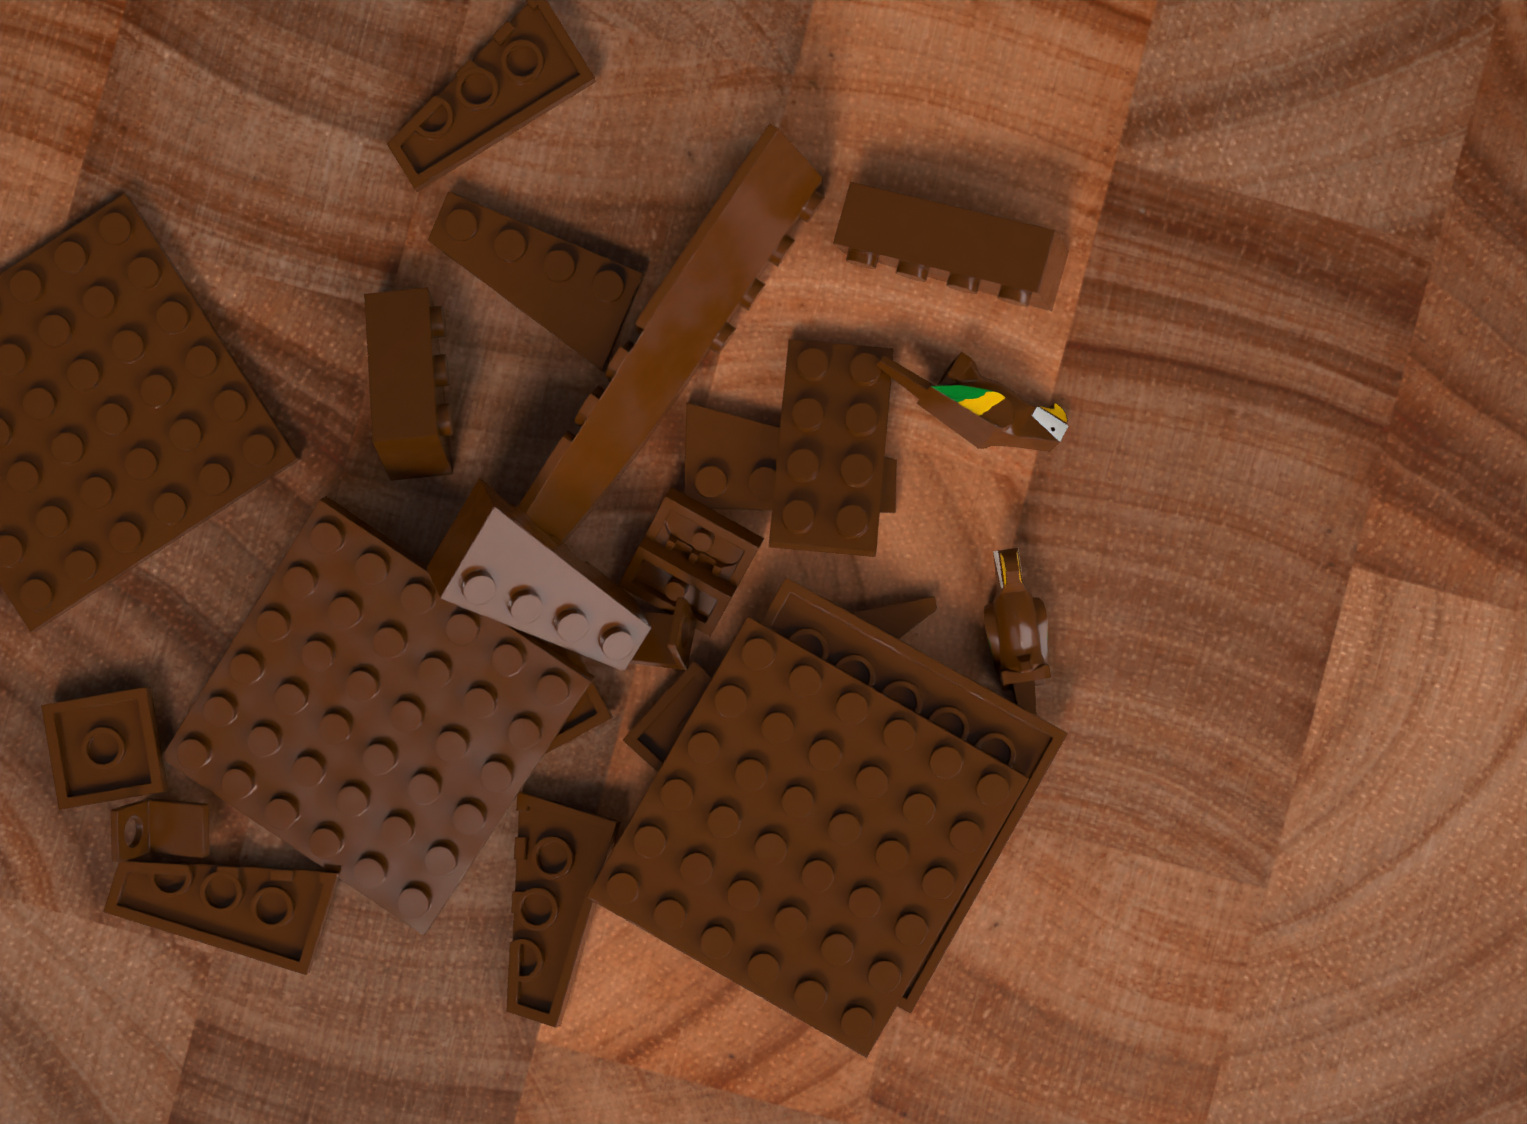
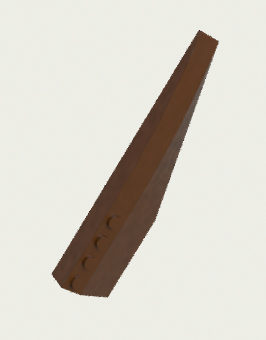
(678, 330)

